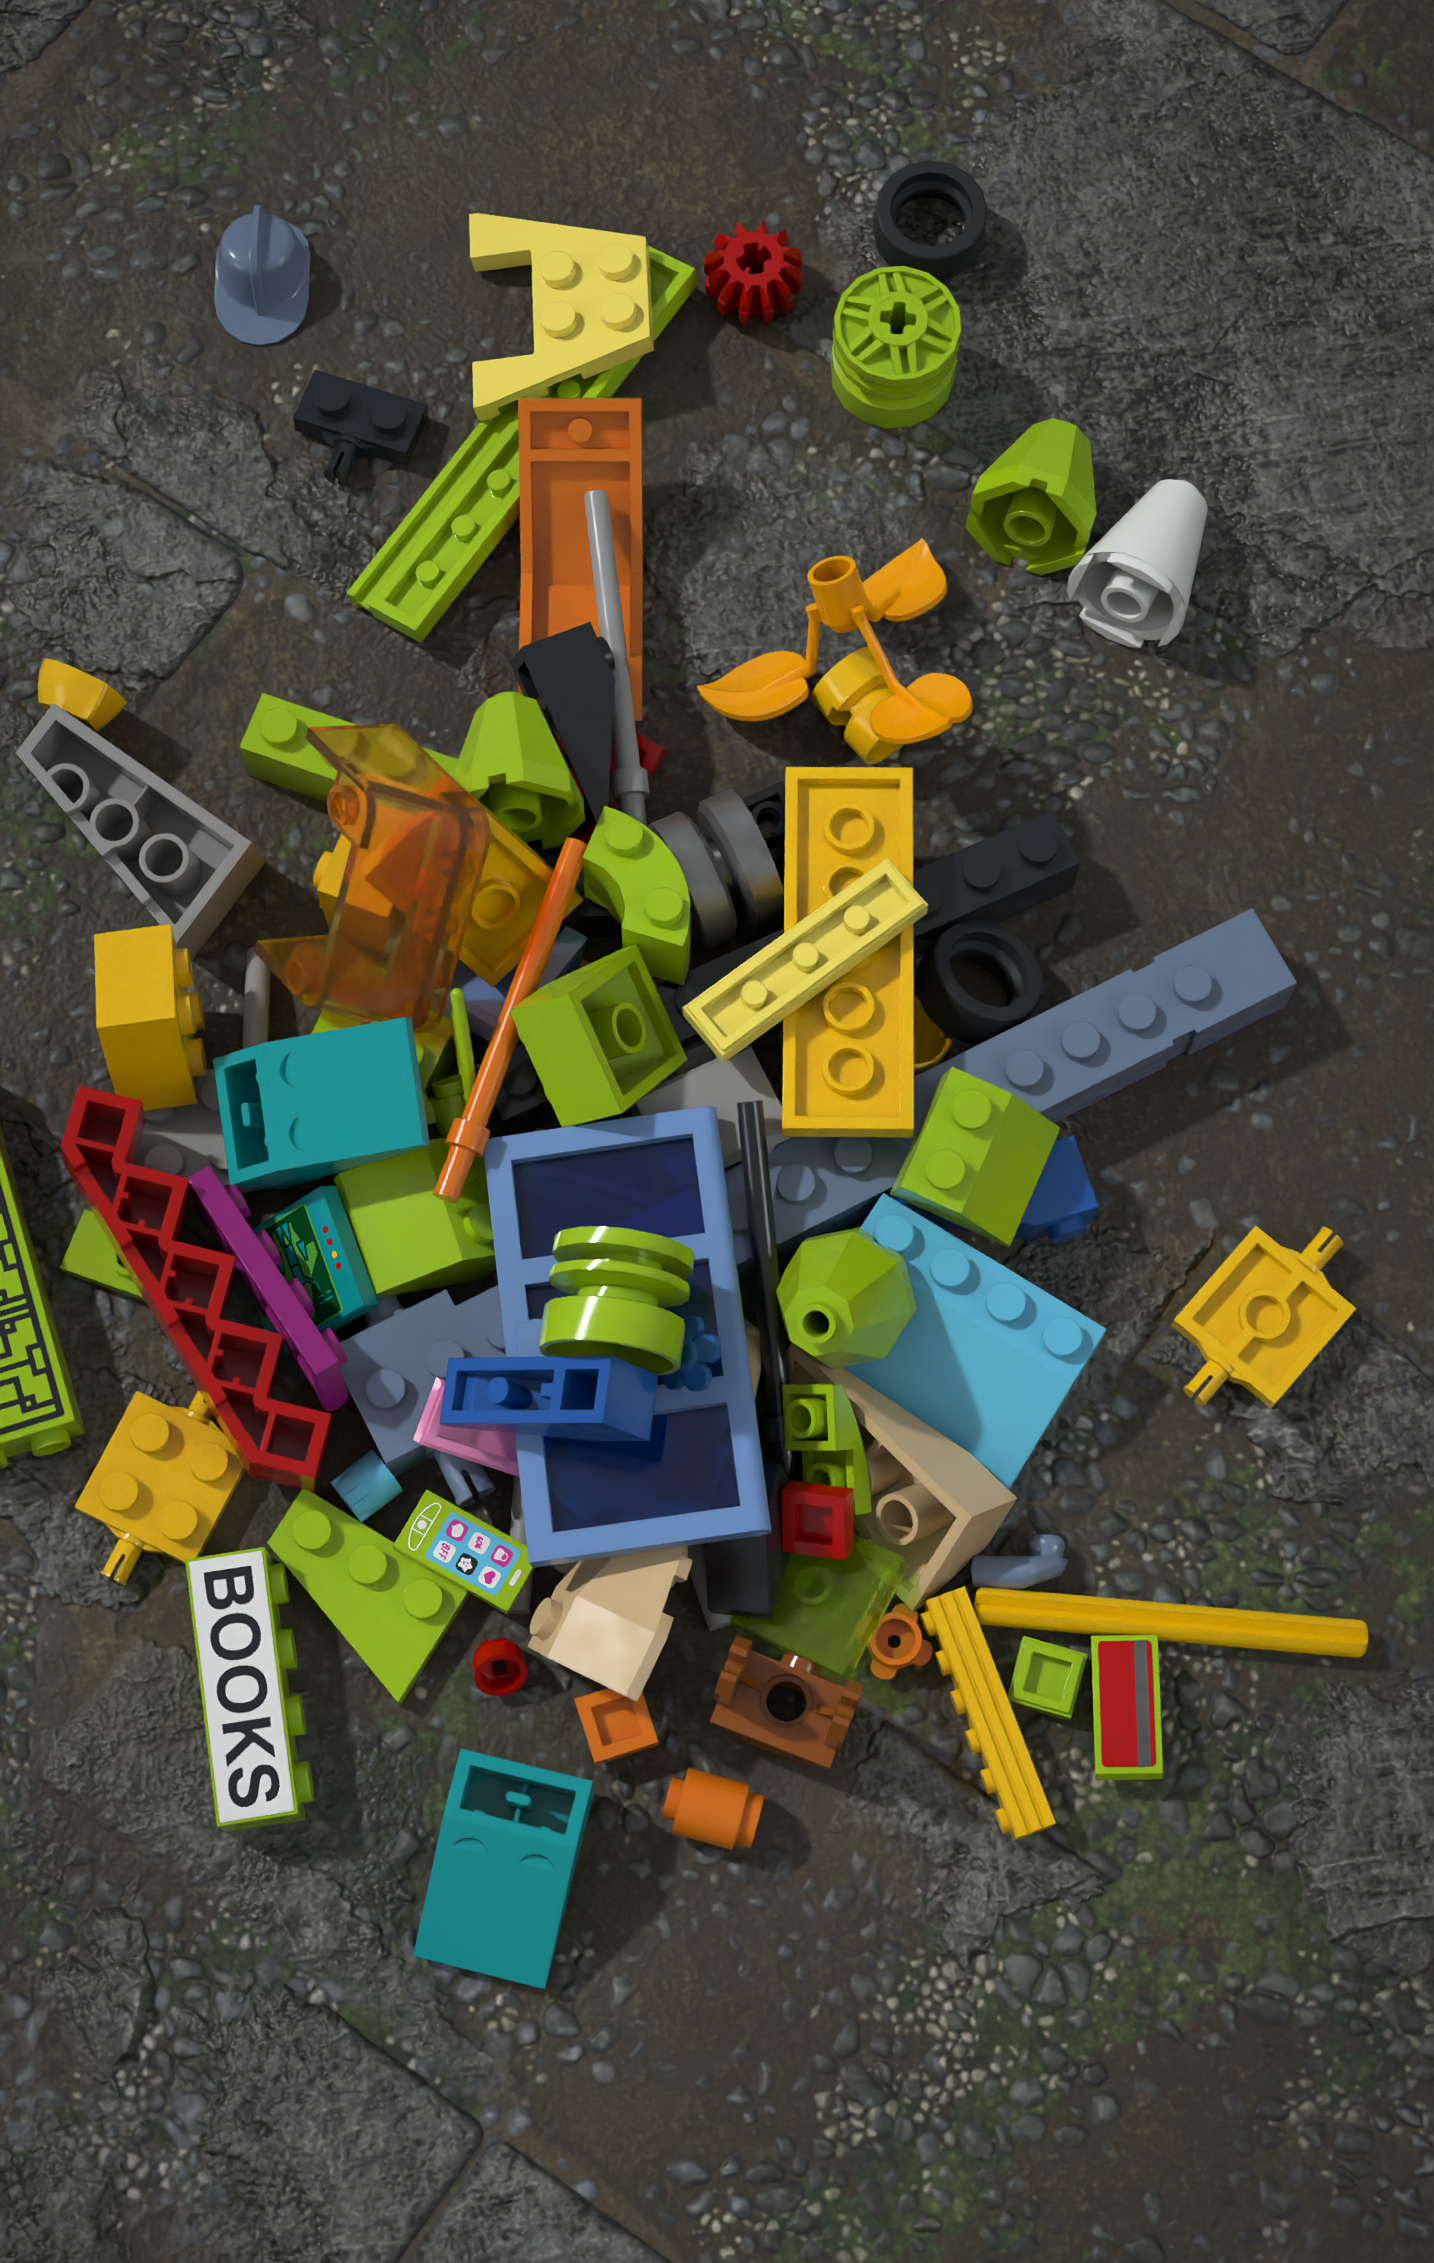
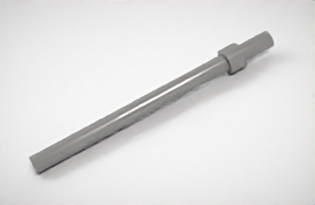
(629, 780)

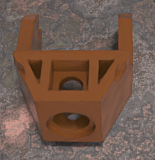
(744, 1714)

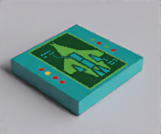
(323, 1256)

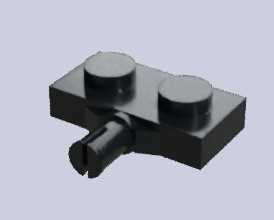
(358, 422)

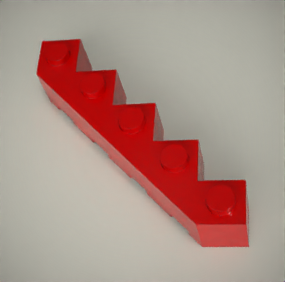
(190, 1291)

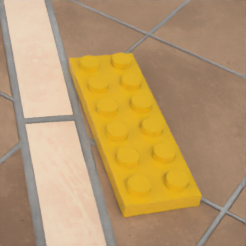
(853, 1041)

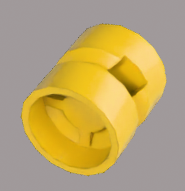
(847, 699)

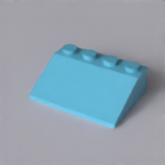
(983, 1350)

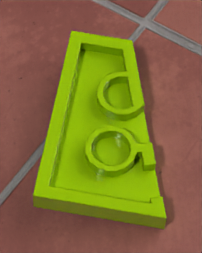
(371, 1593)

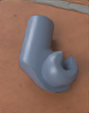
(1021, 1572)

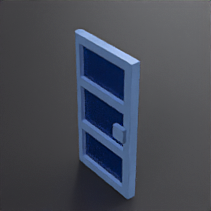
(704, 1456)

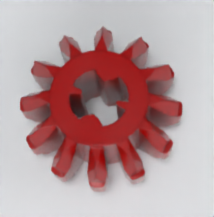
(753, 252)

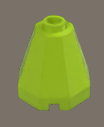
(1037, 499)
(520, 771)
(845, 1298)

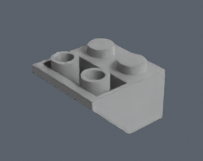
(709, 1082)

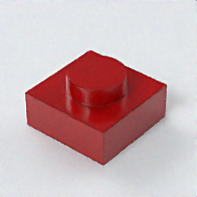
(818, 1520)

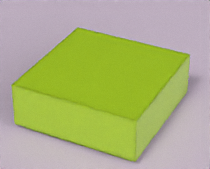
(1046, 1678)

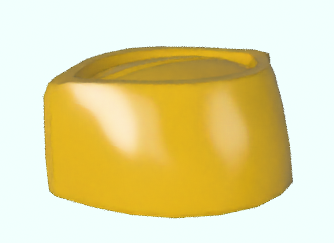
(78, 694)

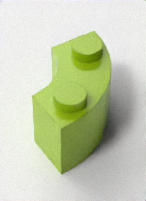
(643, 890)

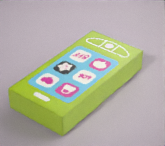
(465, 1551)

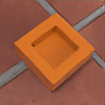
(615, 1725)

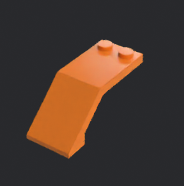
(563, 454)

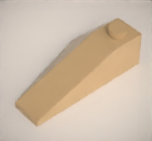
(925, 1490)
(611, 1617)

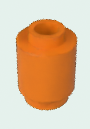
(713, 1809)

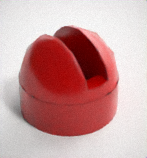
(500, 1682)

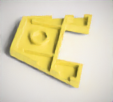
(586, 304)

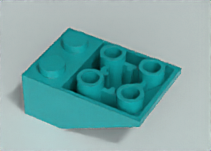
(320, 1104)
(503, 1868)

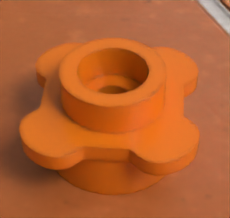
(912, 1650)

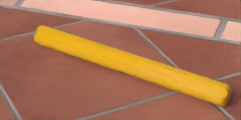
(1171, 1622)

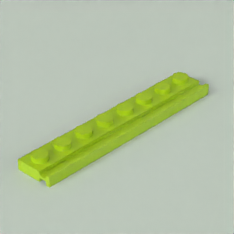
(479, 495)

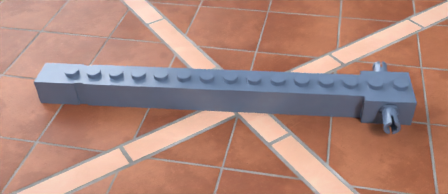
(830, 1183)

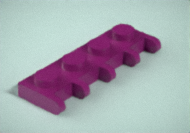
(280, 1301)

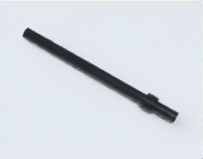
(766, 1280)

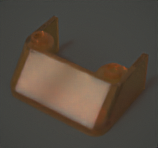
(403, 888)

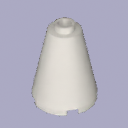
(1144, 567)

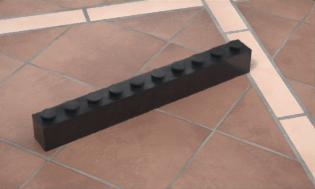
(977, 883)

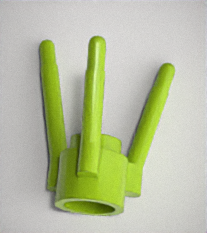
(453, 1092)

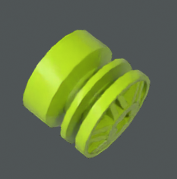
(888, 375)
(618, 1297)

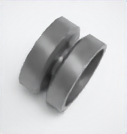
(723, 868)

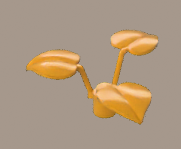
(897, 592)

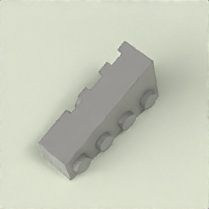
(157, 840)

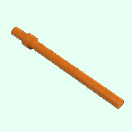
(469, 1133)

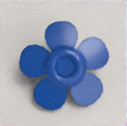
(697, 1350)

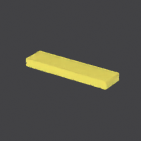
(805, 960)

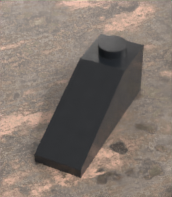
(575, 692)

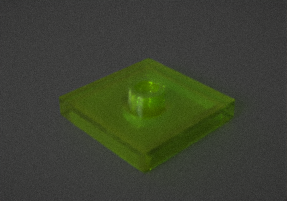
(831, 1606)

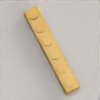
(989, 1714)

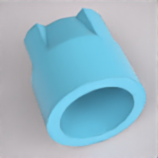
(366, 1486)

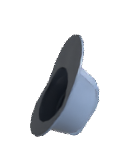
(262, 278)

